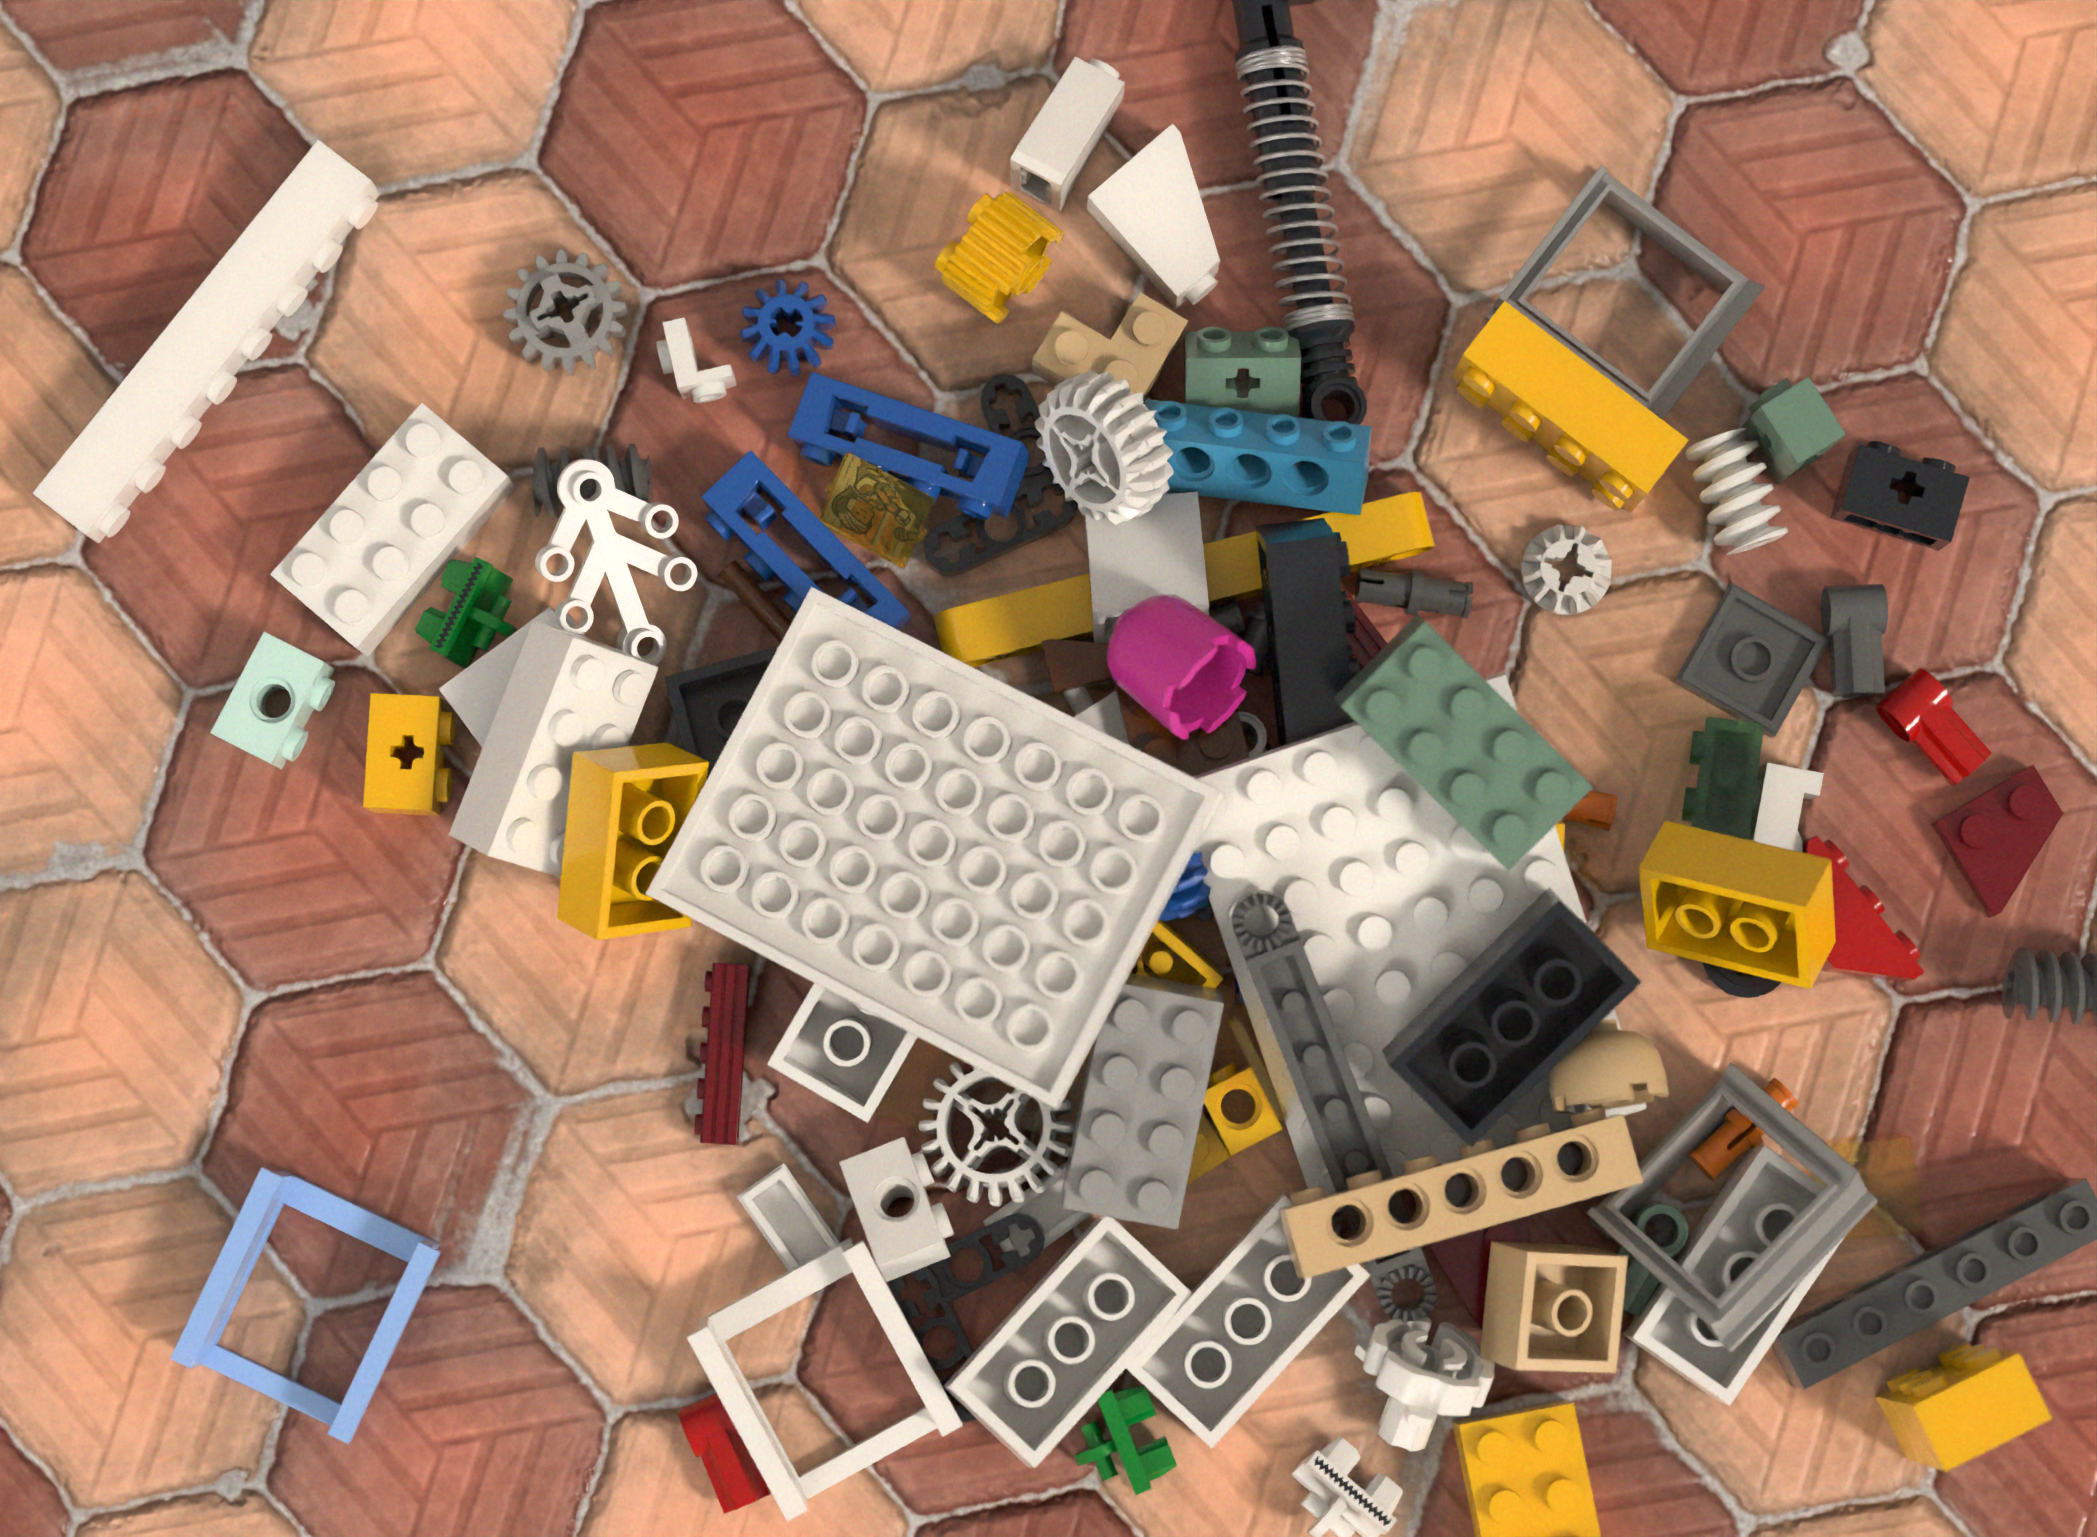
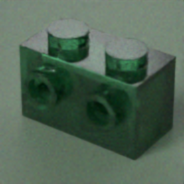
(1726, 778)

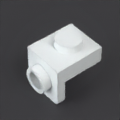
(678, 356)

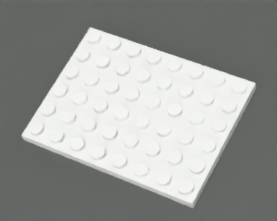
(935, 846)
(1386, 910)

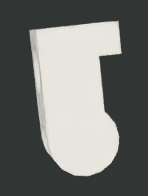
(1780, 802)

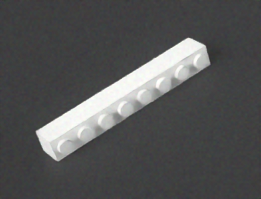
(209, 343)

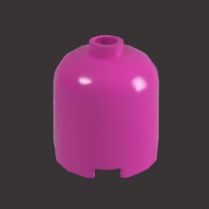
(1179, 664)

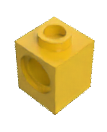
(1259, 1125)

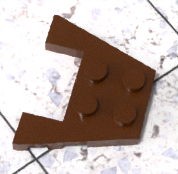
(1085, 663)

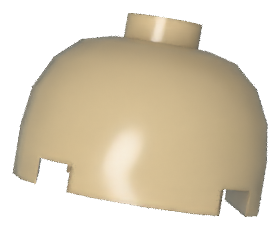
(1608, 1071)

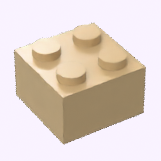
(1553, 1307)

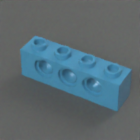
(1265, 457)

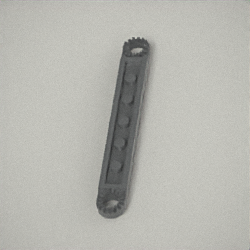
(1325, 1084)

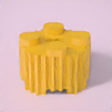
(998, 254)

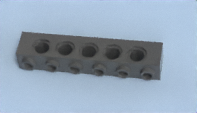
(1937, 1283)

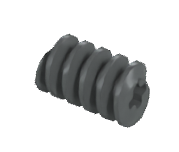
(630, 476)
(2050, 984)

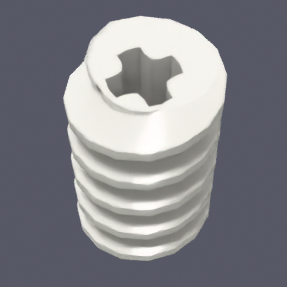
(1735, 491)

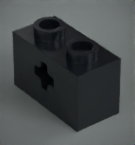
(1870, 503)

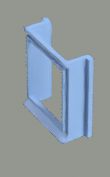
(238, 1257)

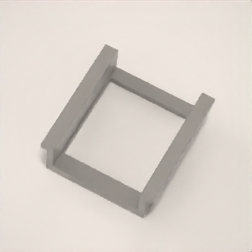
(1736, 300)
(1788, 1256)

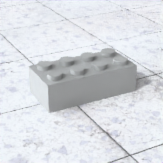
(1143, 1102)

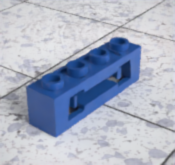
(994, 478)
(740, 493)

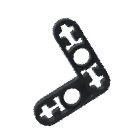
(1031, 488)
(947, 1288)

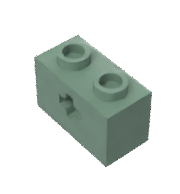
(1270, 376)
(1791, 427)

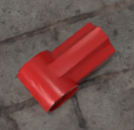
(1923, 715)
(723, 1453)

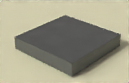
(1751, 659)

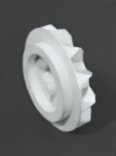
(1543, 581)

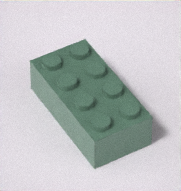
(1463, 742)

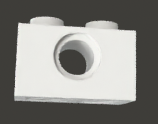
(874, 1183)

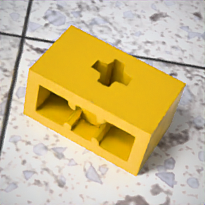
(391, 728)

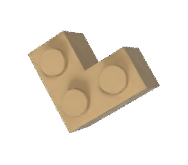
(1135, 352)

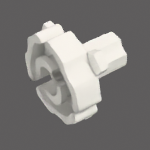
(1423, 1377)

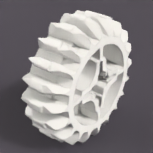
(1104, 446)
(982, 1150)

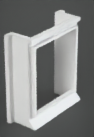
(746, 1412)

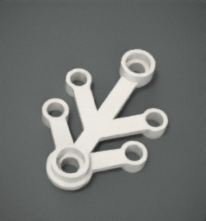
(610, 555)

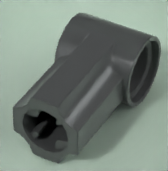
(1855, 623)

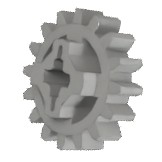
(546, 319)

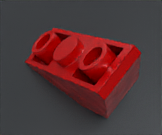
(1863, 939)

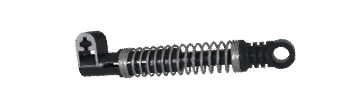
(1272, 66)

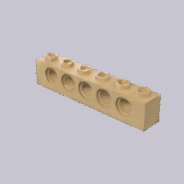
(1606, 1167)

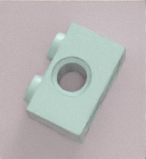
(271, 668)

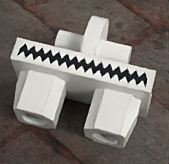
(1338, 1500)

